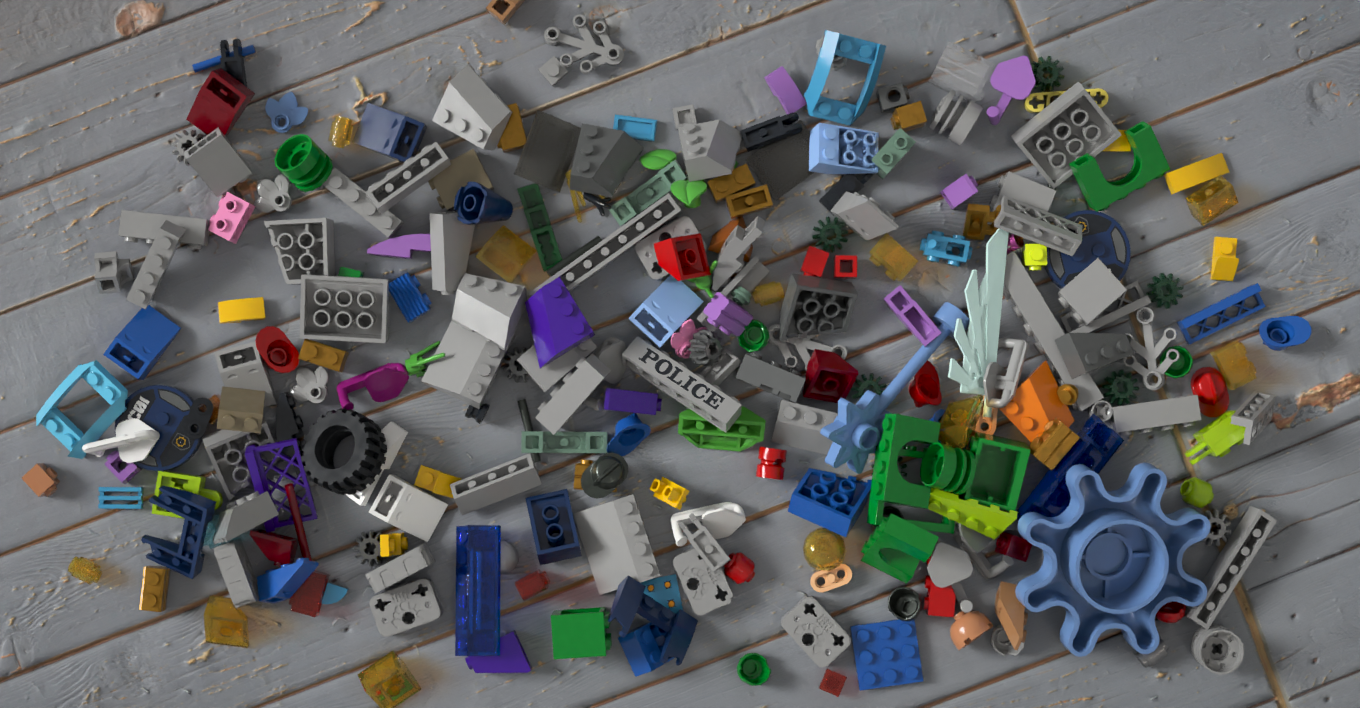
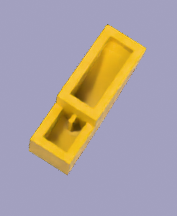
(1196, 173)

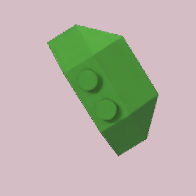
(742, 434)

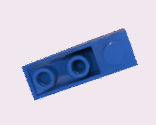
(282, 583)

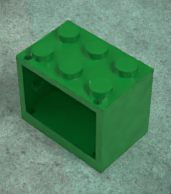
(998, 471)
(580, 633)

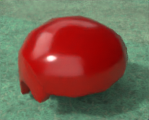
(1171, 612)

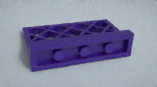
(261, 482)

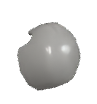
(509, 557)
(1002, 643)

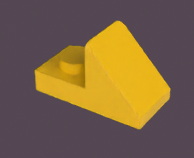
(1224, 259)
(435, 481)

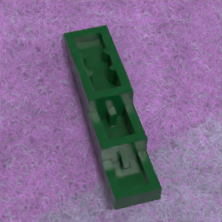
(540, 225)

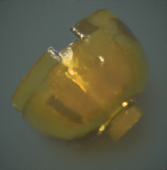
(824, 549)

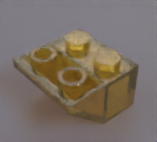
(506, 254)

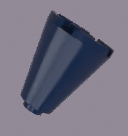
(481, 205)

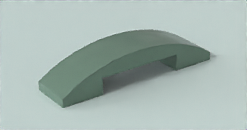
(647, 193)
(563, 442)

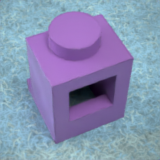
(123, 475)

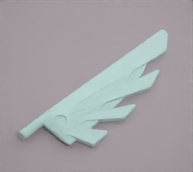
(984, 311)

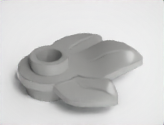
(271, 192)
(308, 382)

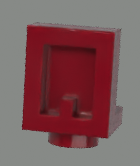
(1013, 546)

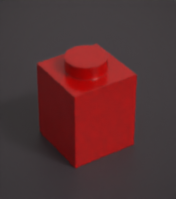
(814, 262)
(845, 267)

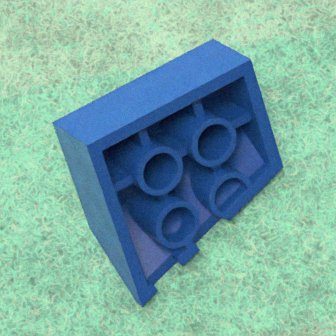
(830, 500)

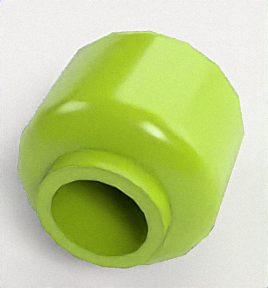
(1196, 492)

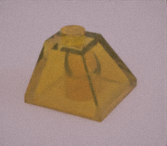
(225, 623)

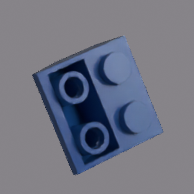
(644, 648)

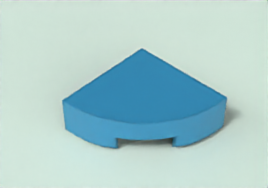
(333, 593)

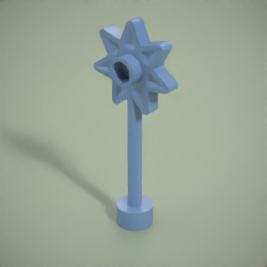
(859, 426)

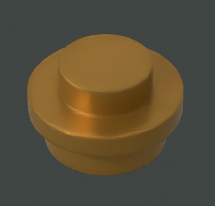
(1067, 394)

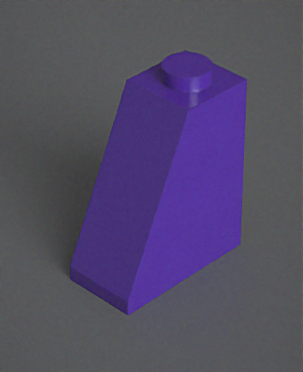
(632, 401)
(511, 658)

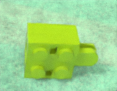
(1216, 438)
(192, 483)

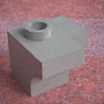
(112, 272)

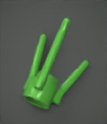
(705, 282)
(416, 363)

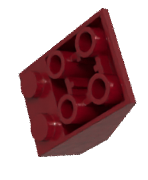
(219, 103)

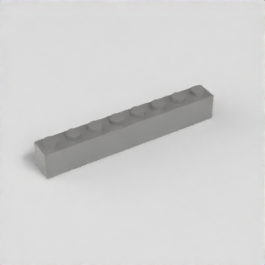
(616, 244)
(1044, 329)

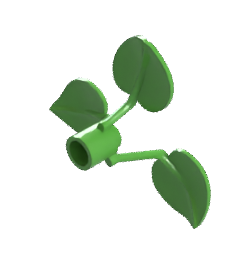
(684, 190)

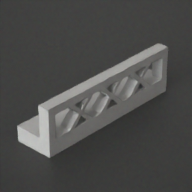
(1038, 228)
(747, 278)
(1112, 315)
(1254, 414)

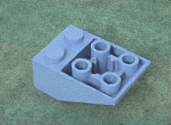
(842, 150)
(665, 310)

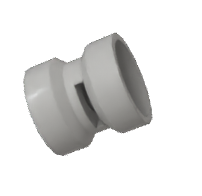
(1104, 410)

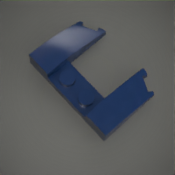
(198, 512)
(679, 626)

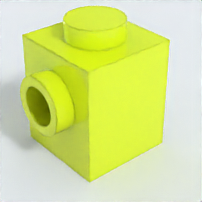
(1034, 256)

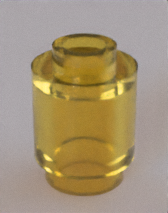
(341, 132)
(768, 293)
(85, 570)

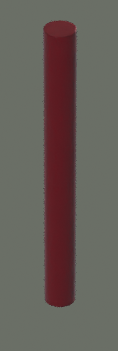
(297, 521)

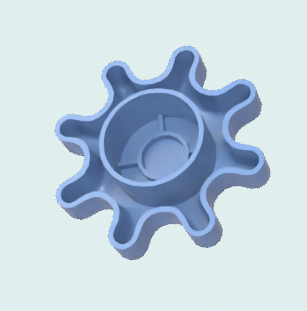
(1112, 559)

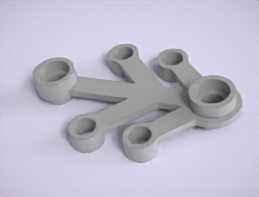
(587, 46)
(801, 345)
(1150, 352)

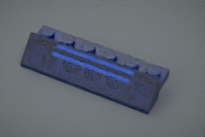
(1092, 449)
(478, 590)

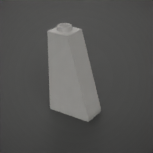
(449, 250)

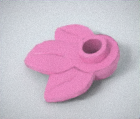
(680, 339)

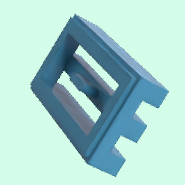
(102, 498)

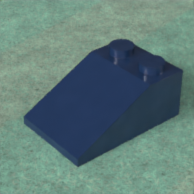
(553, 527)

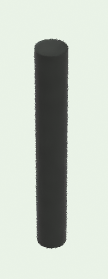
(566, 261)
(527, 424)

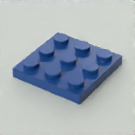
(886, 654)

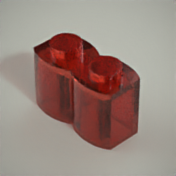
(532, 584)

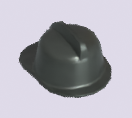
(604, 475)

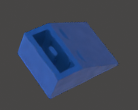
(142, 342)

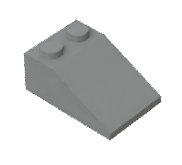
(557, 369)

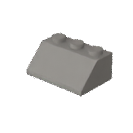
(801, 426)

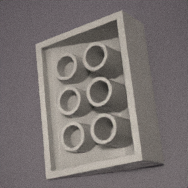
(1065, 133)
(344, 308)
(467, 366)
(616, 543)

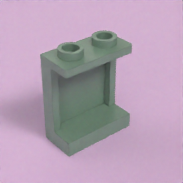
(892, 152)

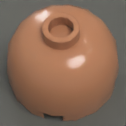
(968, 628)

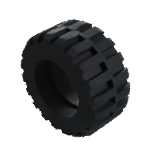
(364, 462)

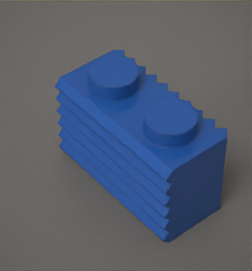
(409, 297)

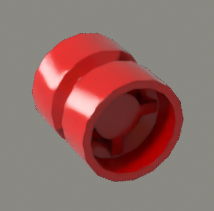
(771, 463)

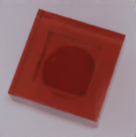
(832, 682)

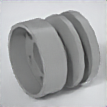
(955, 117)
(1228, 652)

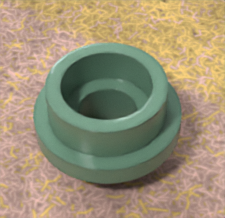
(741, 296)

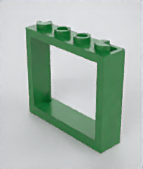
(875, 509)

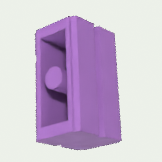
(727, 314)

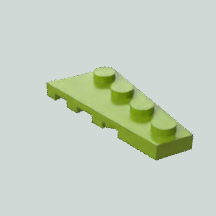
(969, 513)

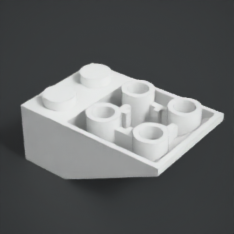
(408, 507)

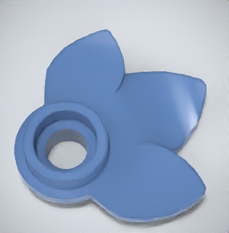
(286, 109)

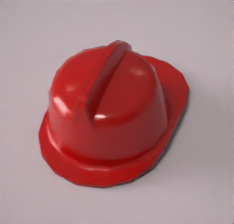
(277, 350)
(925, 386)
(1211, 391)

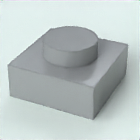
(553, 71)
(684, 115)

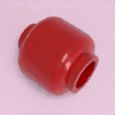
(739, 568)

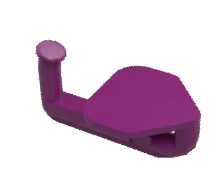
(382, 384)

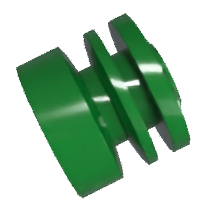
(303, 162)
(947, 468)

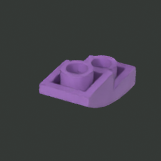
(786, 90)

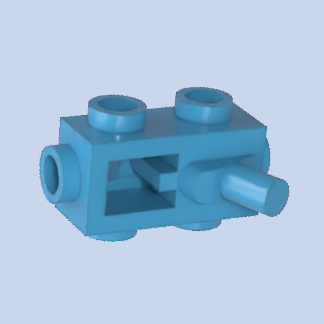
(939, 247)

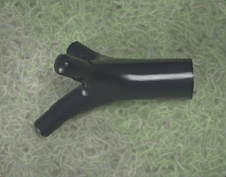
(598, 202)

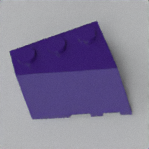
(555, 322)

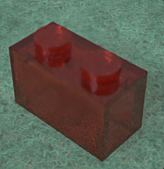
(310, 594)

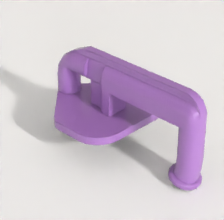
(1014, 80)

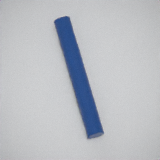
(216, 60)

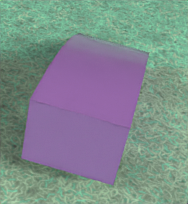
(402, 246)
(912, 316)

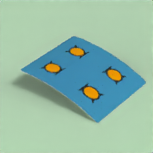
(664, 591)

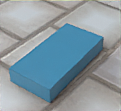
(636, 127)

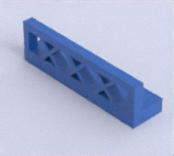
(1221, 305)

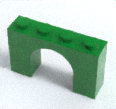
(1147, 165)
(889, 484)
(898, 547)

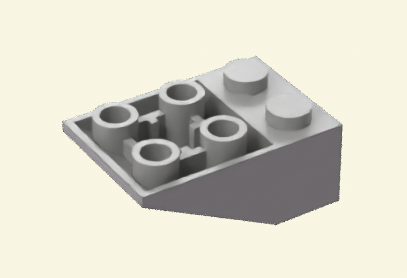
(863, 216)
(245, 369)

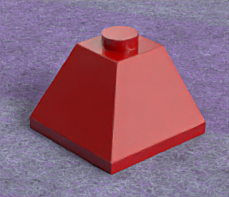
(683, 257)

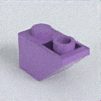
(959, 191)

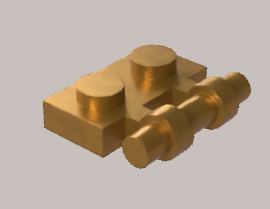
(976, 221)

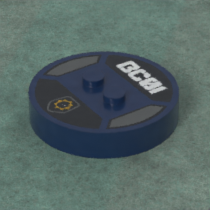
(1100, 239)
(166, 412)

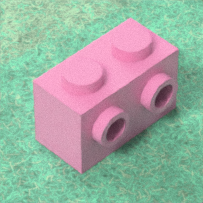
(231, 217)

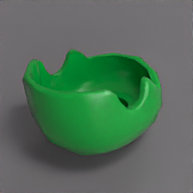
(754, 336)
(1182, 366)
(753, 669)

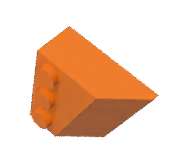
(1037, 403)

